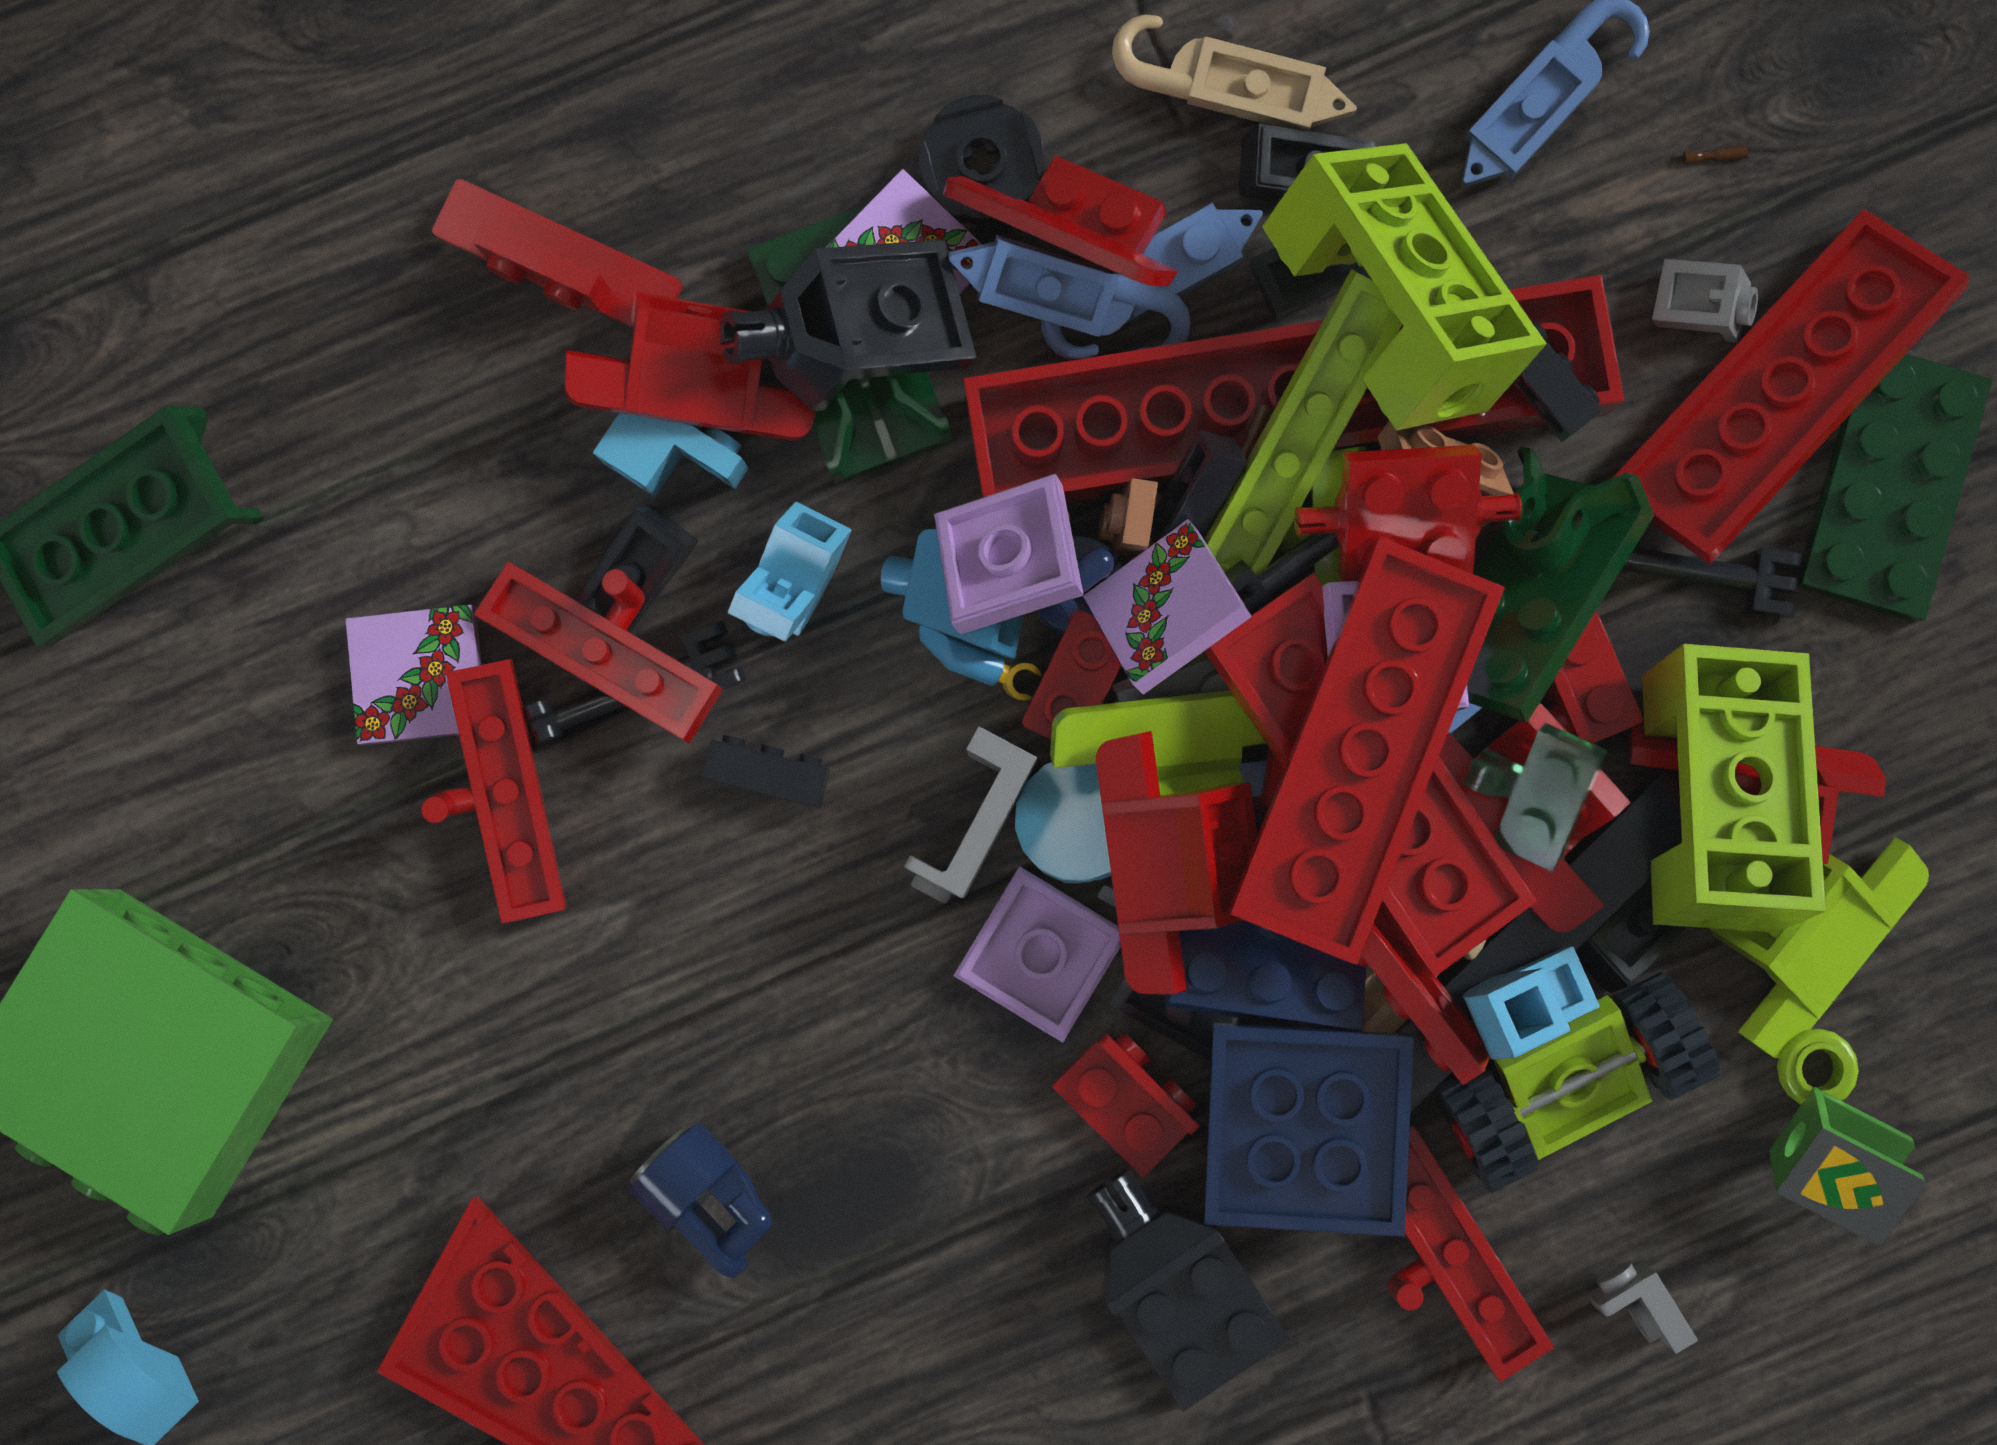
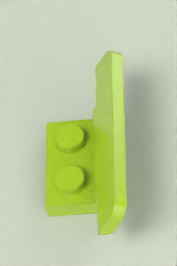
(1193, 735)
(1825, 952)

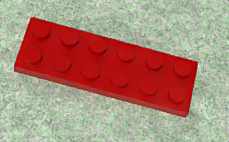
(1791, 382)
(1366, 750)
(1452, 875)

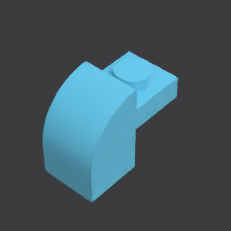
(650, 449)
(791, 573)
(1530, 1003)
(119, 1376)

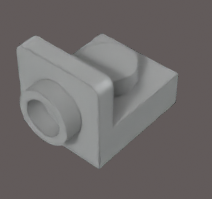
(1705, 298)
(1655, 1309)

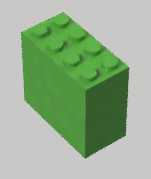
(145, 1059)

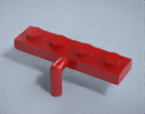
(601, 647)
(502, 791)
(1448, 1032)
(1464, 1270)

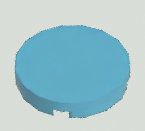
(1063, 823)

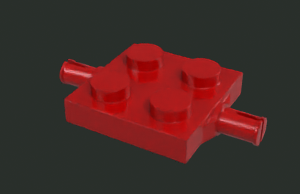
(1412, 498)

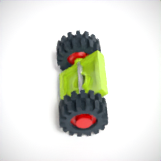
(1579, 1080)

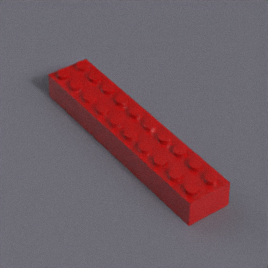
(1140, 409)

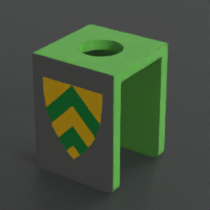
(1845, 1167)

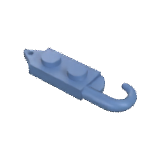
(1546, 93)
(1196, 247)
(1064, 289)

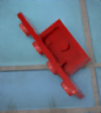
(548, 254)

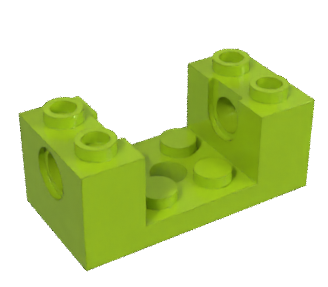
(1459, 320)
(1741, 854)

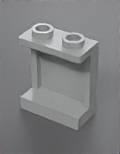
(1014, 770)

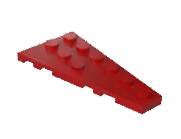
(518, 1354)

